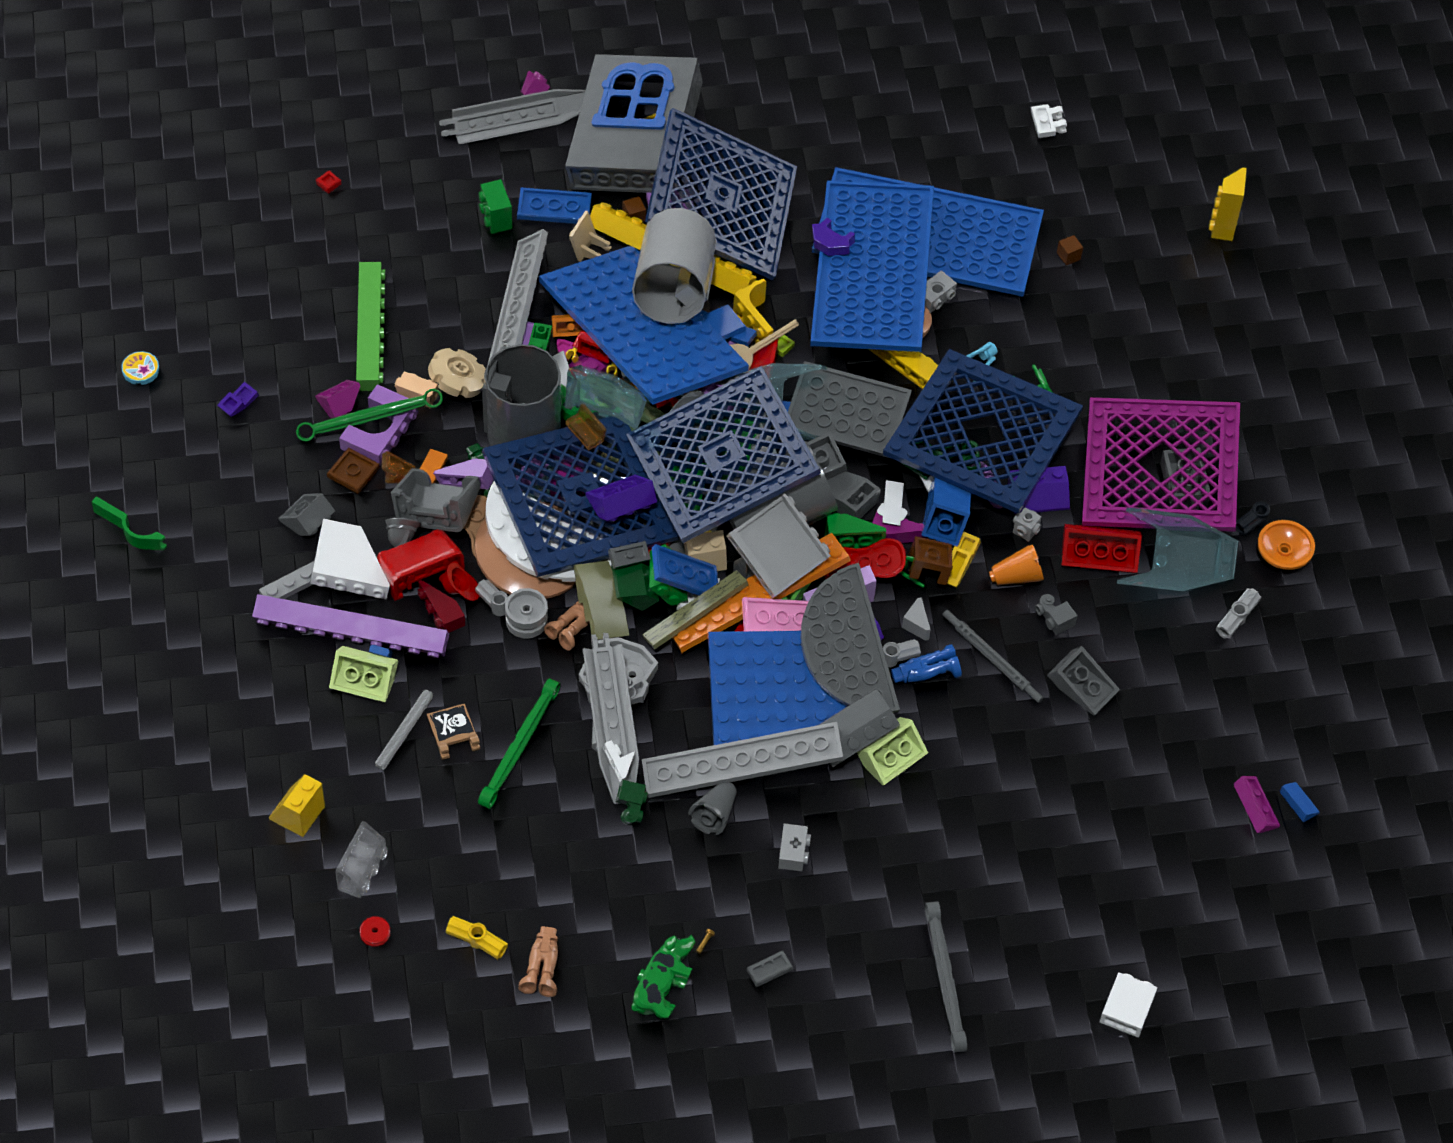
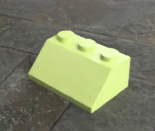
(363, 673)
(893, 752)

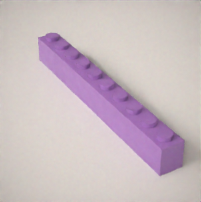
(350, 625)

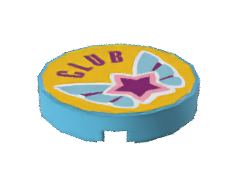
(140, 368)

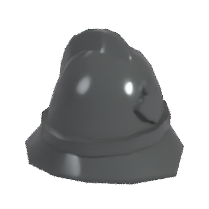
(401, 530)

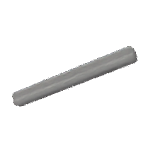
(404, 729)

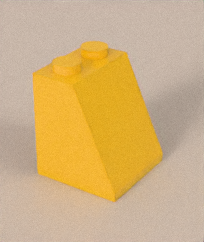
(300, 806)

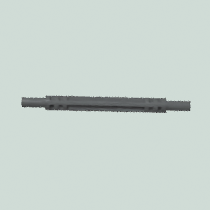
(1016, 677)

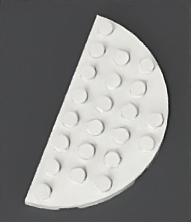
(507, 539)

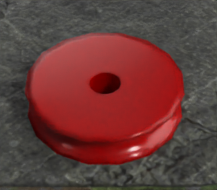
(371, 924)

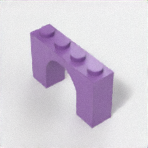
(376, 444)

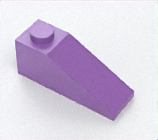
(456, 473)

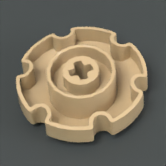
(457, 372)

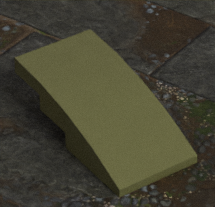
(599, 599)

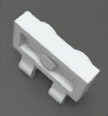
(1043, 120)

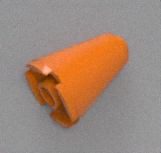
(1018, 568)

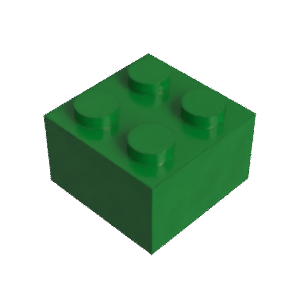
(495, 206)

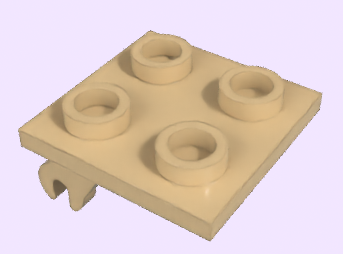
(583, 236)

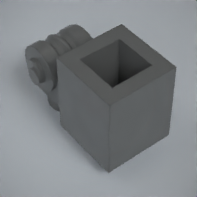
(1057, 618)

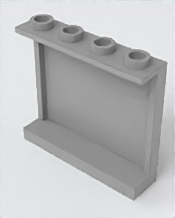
(779, 545)

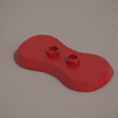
(885, 558)

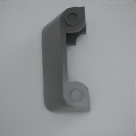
(435, 504)

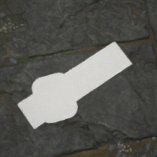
(892, 506)

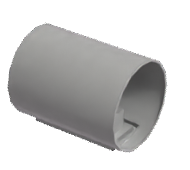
(669, 291)

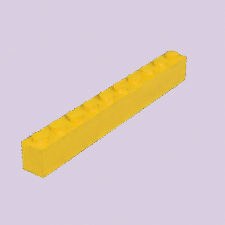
(632, 230)

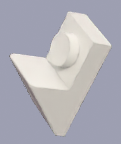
(620, 765)

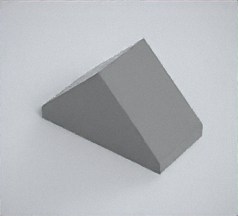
(916, 620)

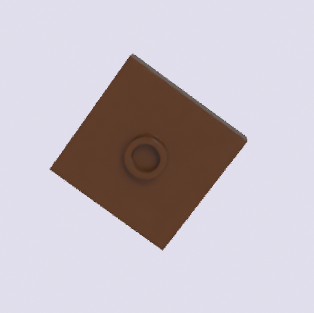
(353, 470)

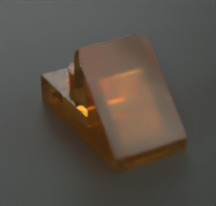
(395, 467)

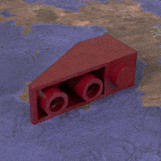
(444, 609)

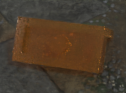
(587, 427)

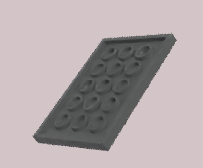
(851, 407)

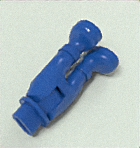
(918, 669)

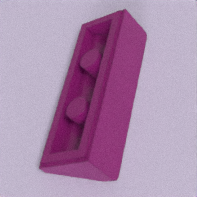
(1256, 804)

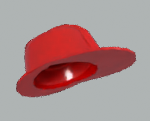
(460, 582)

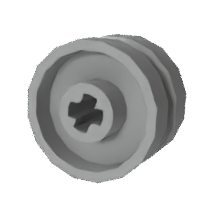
(526, 613)

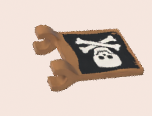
(451, 727)

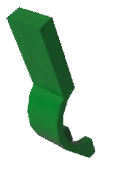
(119, 518)

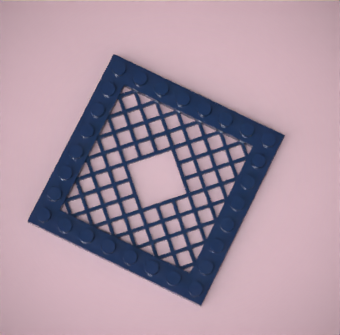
(1008, 496)

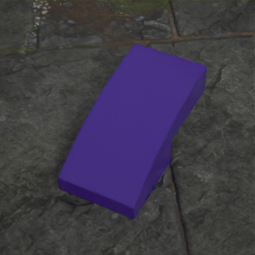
(238, 400)

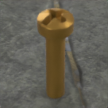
(710, 933)

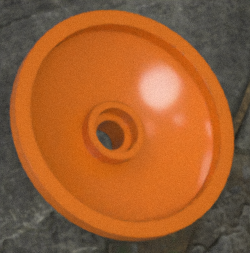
(1287, 537)

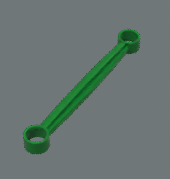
(369, 414)
(489, 793)

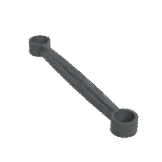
(946, 981)

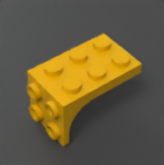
(744, 306)

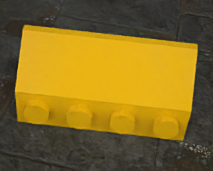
(1228, 206)

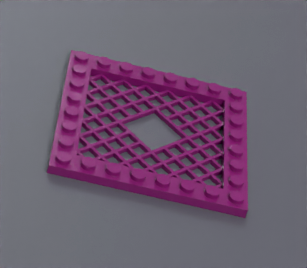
(1112, 516)

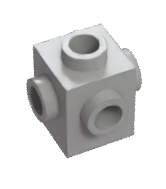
(1027, 524)

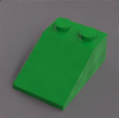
(853, 531)

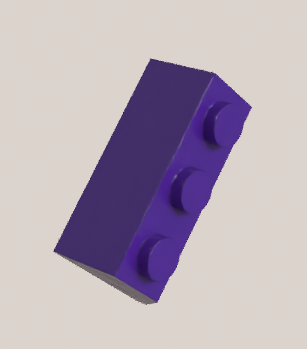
(1050, 492)
(622, 497)

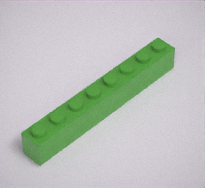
(369, 325)

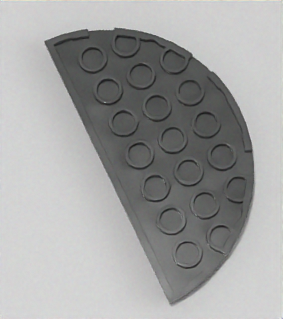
(843, 640)

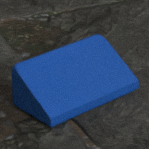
(1299, 801)

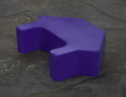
(830, 241)

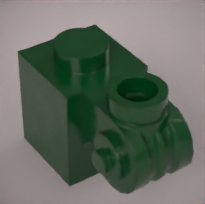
(633, 796)

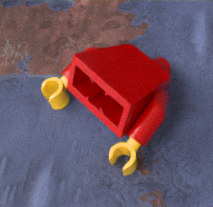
(585, 345)

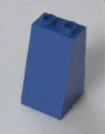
(946, 512)

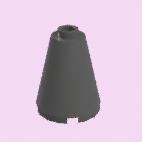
(713, 809)

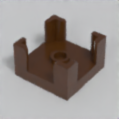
(932, 556)

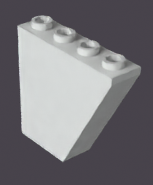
(347, 561)

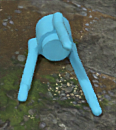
(986, 352)

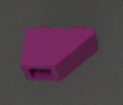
(534, 83)

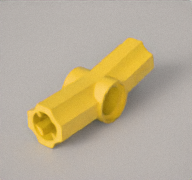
(487, 942)

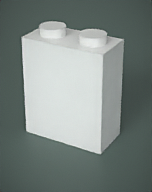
(1128, 1004)

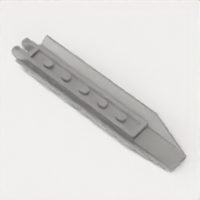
(514, 115)
(611, 707)

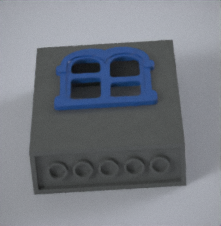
(626, 150)

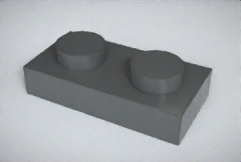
(629, 554)

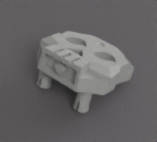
(637, 663)

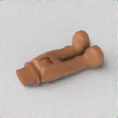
(566, 636)
(546, 951)

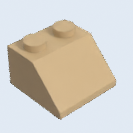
(708, 548)

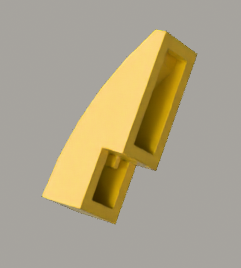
(962, 557)

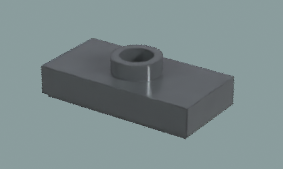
(769, 968)

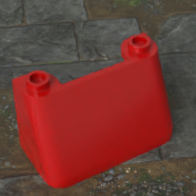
(418, 560)

